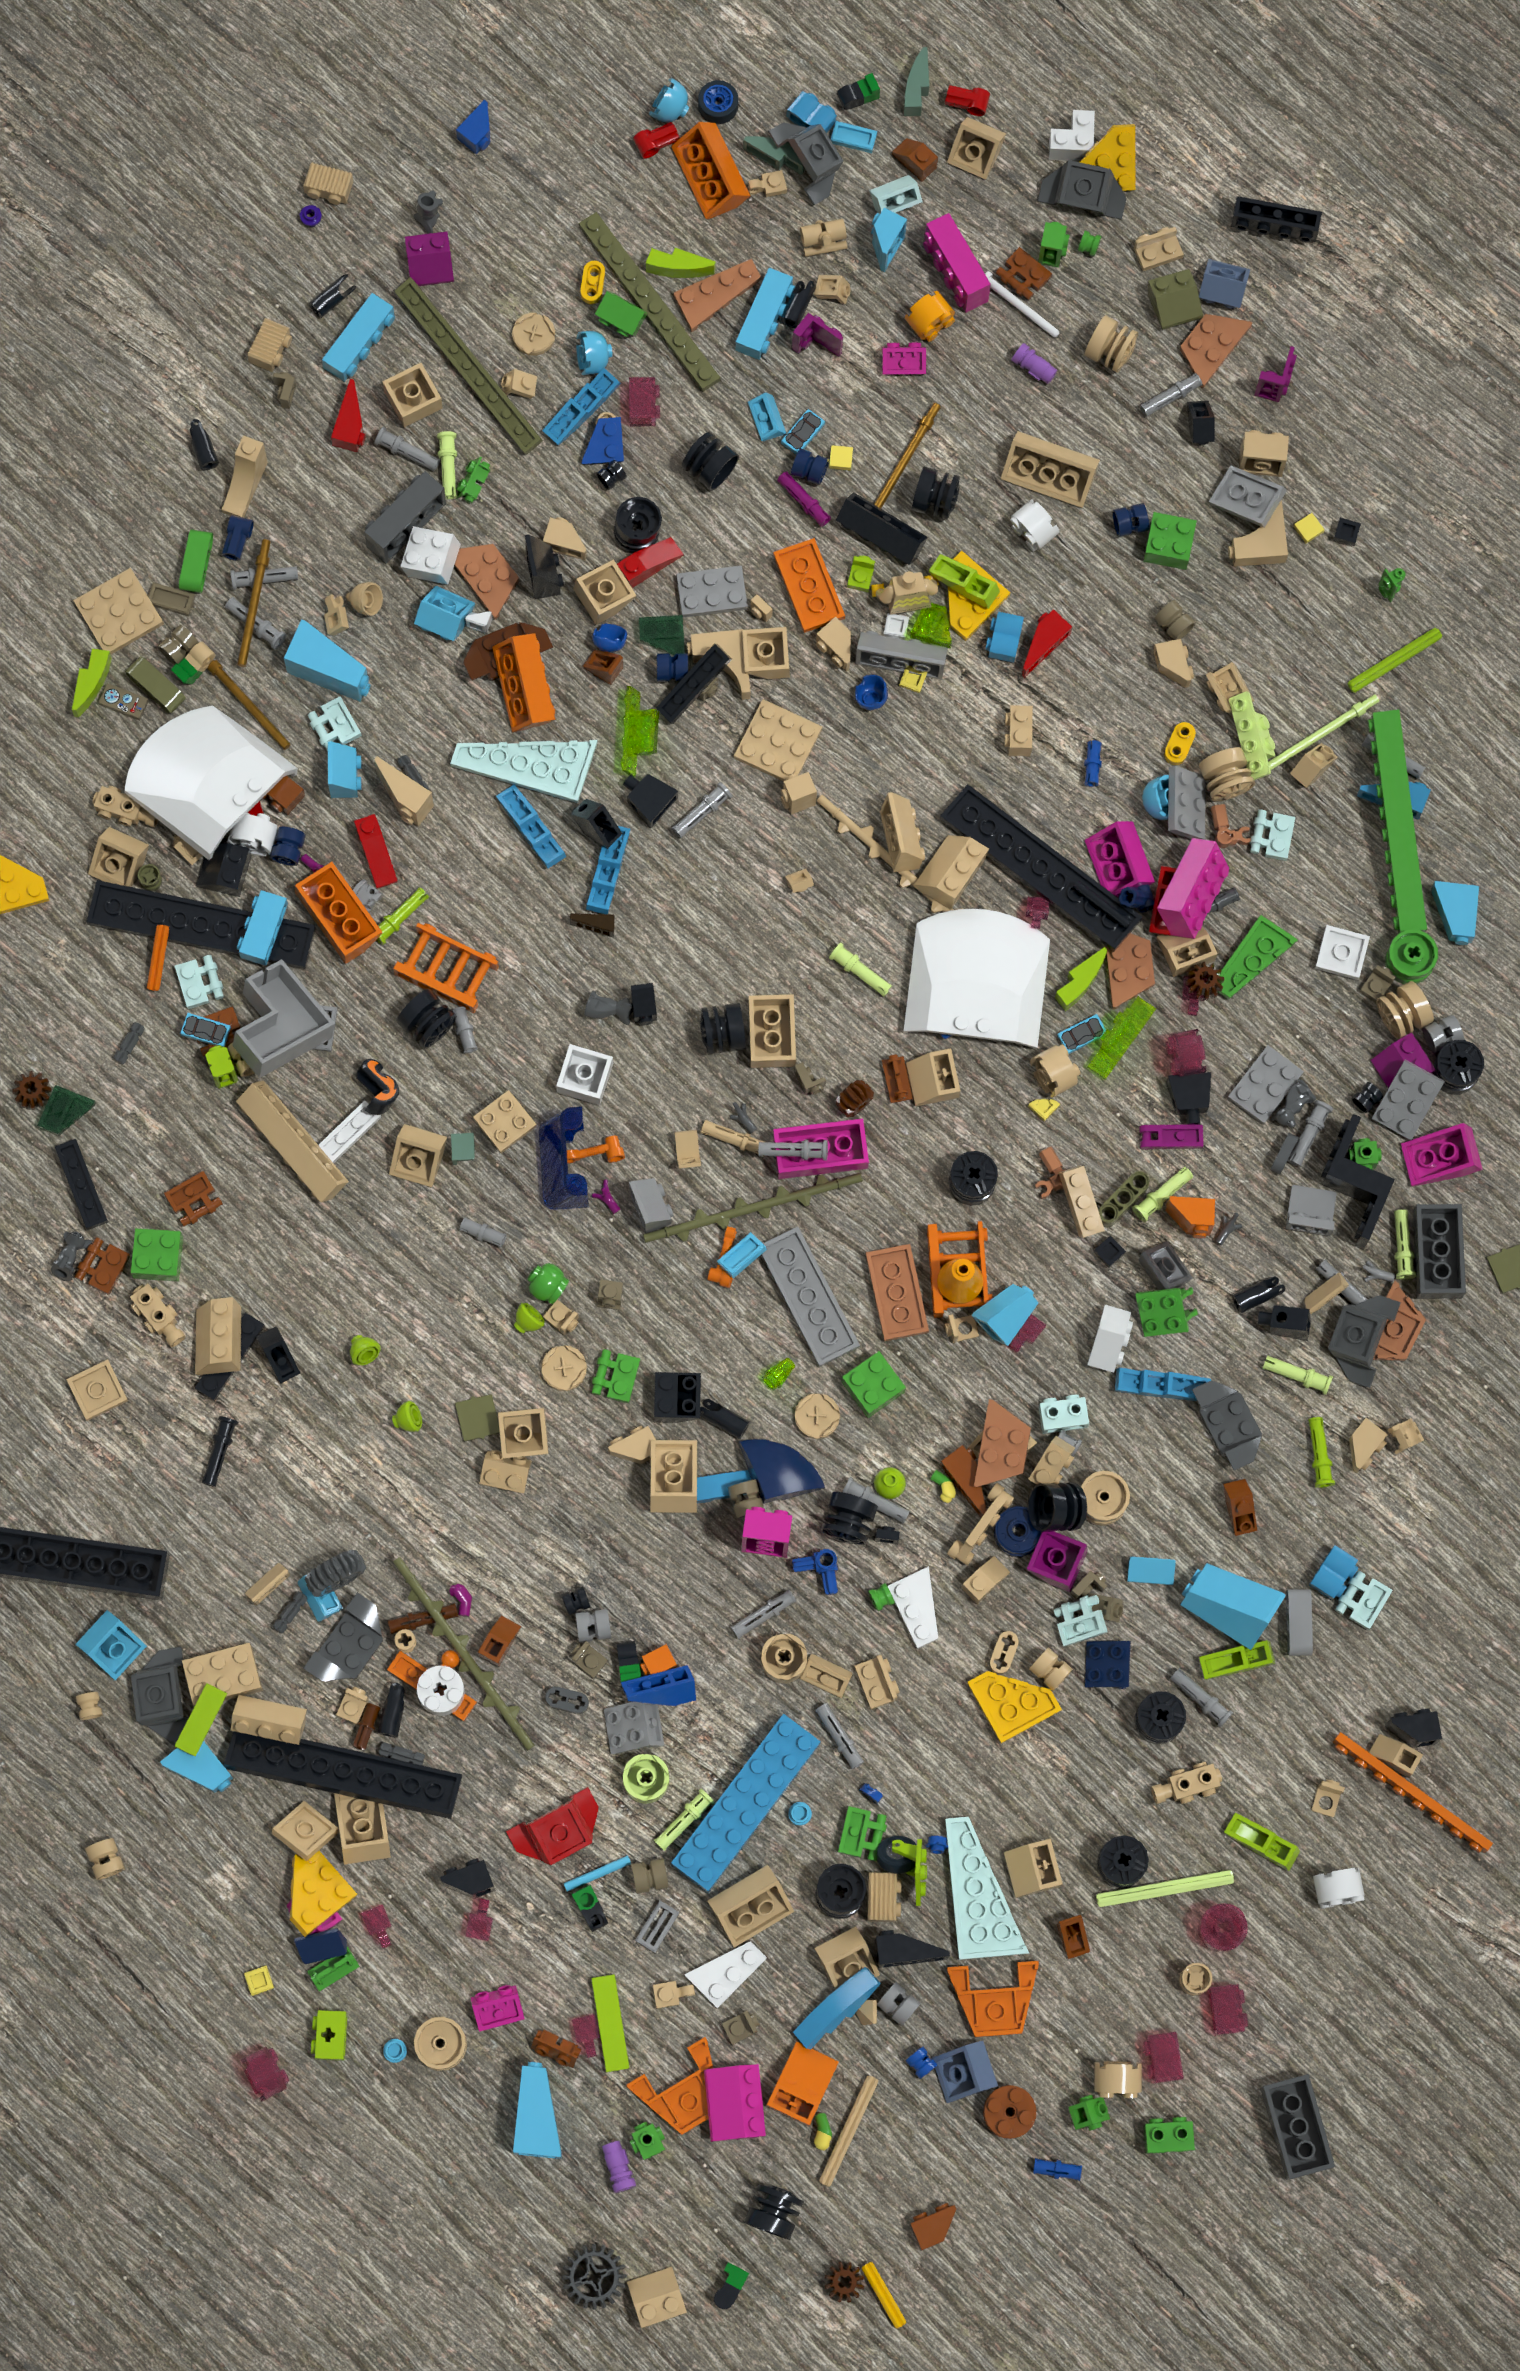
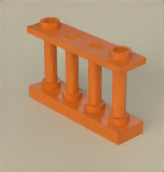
(446, 989)
(938, 1259)

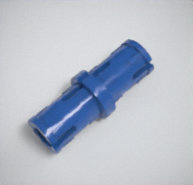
(1093, 763)
(1057, 2169)

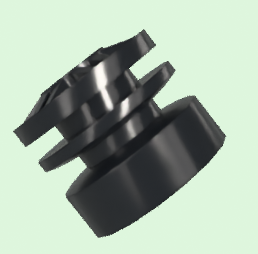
(711, 462)
(935, 493)
(635, 514)
(422, 1015)
(723, 1028)
(1459, 1079)
(973, 1190)
(1057, 1507)
(850, 1513)
(1156, 1730)
(1117, 1874)
(846, 1879)
(774, 2211)

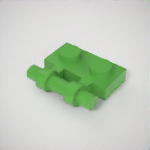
(622, 1379)
(855, 1831)

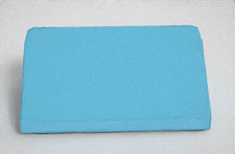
(766, 417)
(1151, 1570)
(321, 1606)

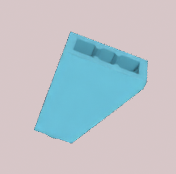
(1457, 909)
(1006, 1313)
(203, 1769)

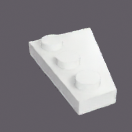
(916, 1606)
(726, 1973)

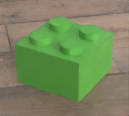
(1170, 540)
(157, 1254)
(873, 1384)

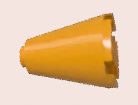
(960, 1281)

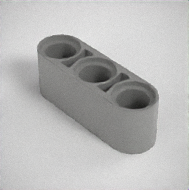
(1299, 1622)

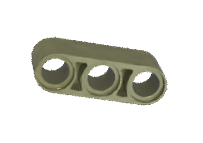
(155, 685)
(1128, 1190)

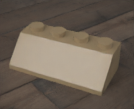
(1050, 469)

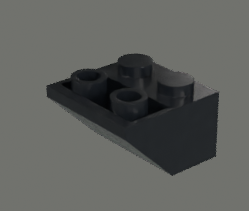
(677, 1397)
(1416, 1729)
(470, 1881)

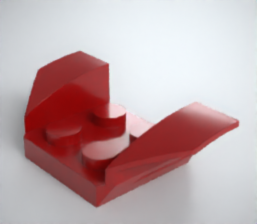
(558, 1831)

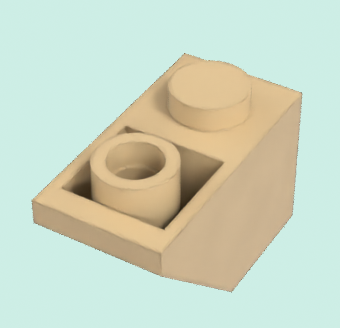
(836, 641)
(1172, 662)
(1313, 764)
(1364, 1442)
(634, 1447)
(1396, 1755)

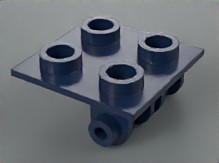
(1107, 1664)

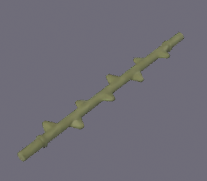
(742, 1208)
(459, 1643)

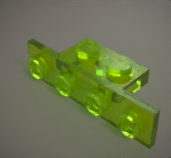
(639, 731)
(1121, 1036)

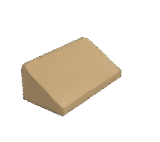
(1326, 1292)
(267, 1583)
(826, 1675)

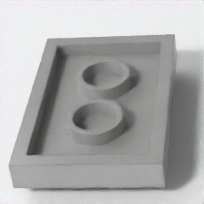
(1247, 496)
(712, 591)
(1186, 803)
(1265, 1085)
(1408, 1099)

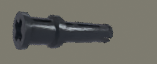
(222, 1440)

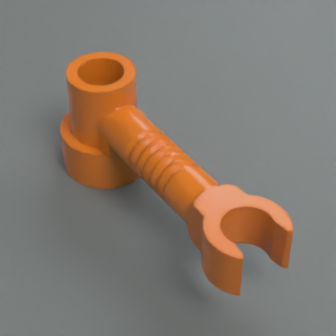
(611, 1148)
(718, 1274)

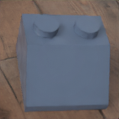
(1224, 284)
(965, 2071)

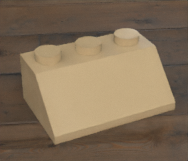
(901, 833)
(951, 869)
(218, 1336)
(750, 1906)

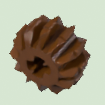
(1199, 986)
(30, 1082)
(854, 1098)
(844, 2290)

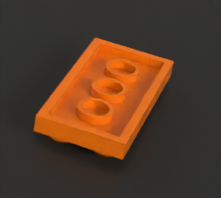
(808, 585)

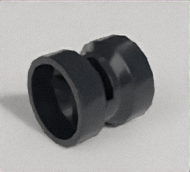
(611, 475)
(1367, 1097)
(575, 1600)

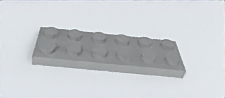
(809, 1297)

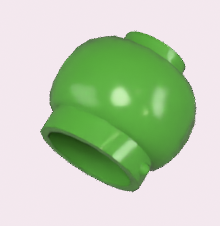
(547, 1282)

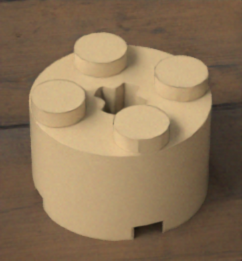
(1055, 1070)
(781, 1645)
(1118, 2078)

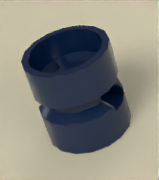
(809, 466)
(1123, 522)
(671, 667)
(288, 844)

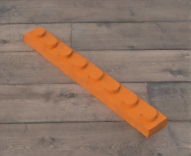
(1405, 1788)

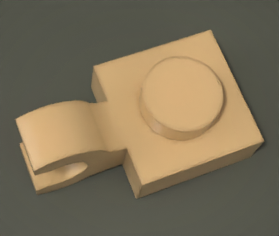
(770, 183)
(336, 616)
(668, 1994)

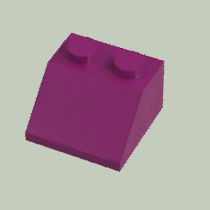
(429, 258)
(1391, 1059)
(1057, 1559)

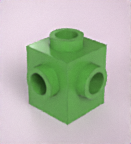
(1365, 1145)
(1089, 2113)
(651, 2149)

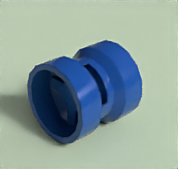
(921, 2062)

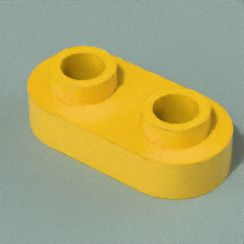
(592, 283)
(1179, 742)

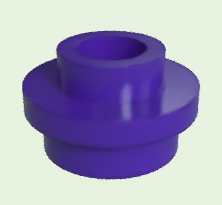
(310, 221)

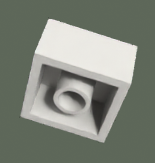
(430, 555)
(584, 1074)

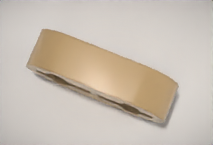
(998, 1650)

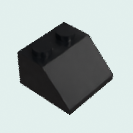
(225, 870)

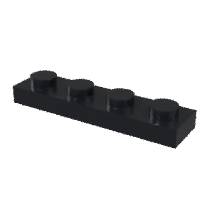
(694, 683)
(81, 1184)
(213, 1384)

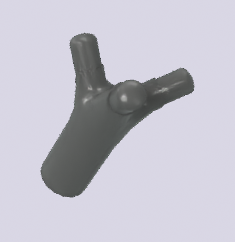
(743, 1117)
(1228, 1227)

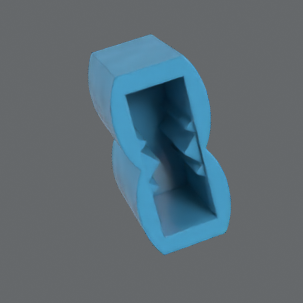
(808, 111)
(1005, 636)
(1333, 1572)

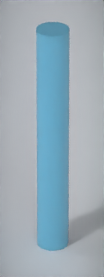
(597, 1873)

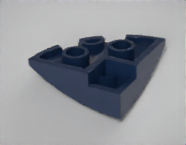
(779, 1470)

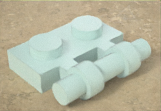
(340, 720)
(1279, 837)
(192, 984)
(1370, 1603)
(1082, 1627)

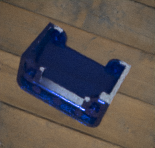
(558, 1187)

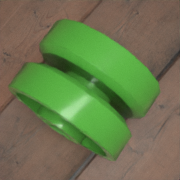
(1414, 944)

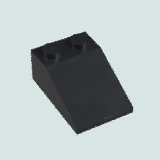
(542, 568)
(903, 1950)

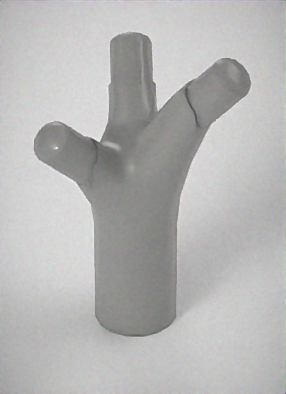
(1377, 1273)

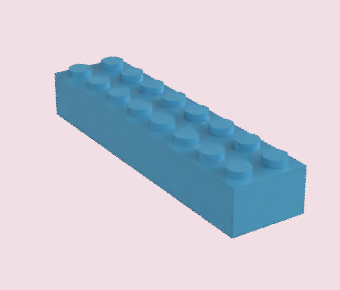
(745, 1803)

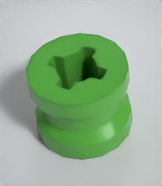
(1089, 243)
(881, 1597)

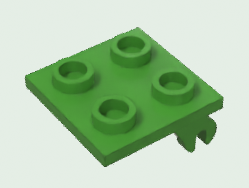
(1164, 1311)

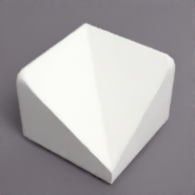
(480, 621)

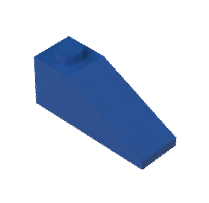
(662, 1688)

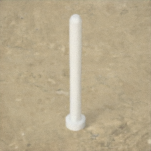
(1031, 314)

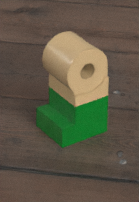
(194, 663)

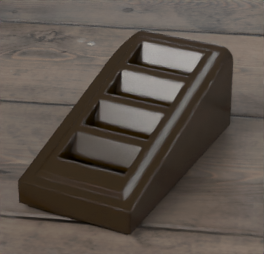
(597, 923)

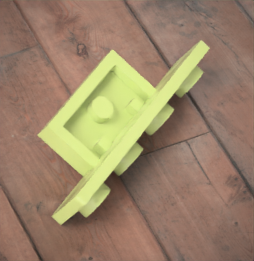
(1253, 735)

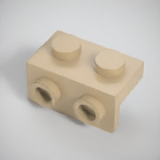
(1226, 684)
(505, 1473)

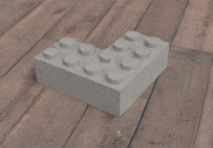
(288, 1022)

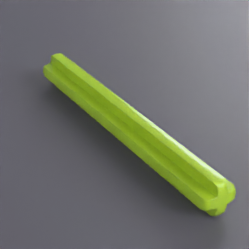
(1394, 660)

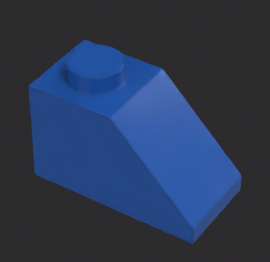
(475, 129)

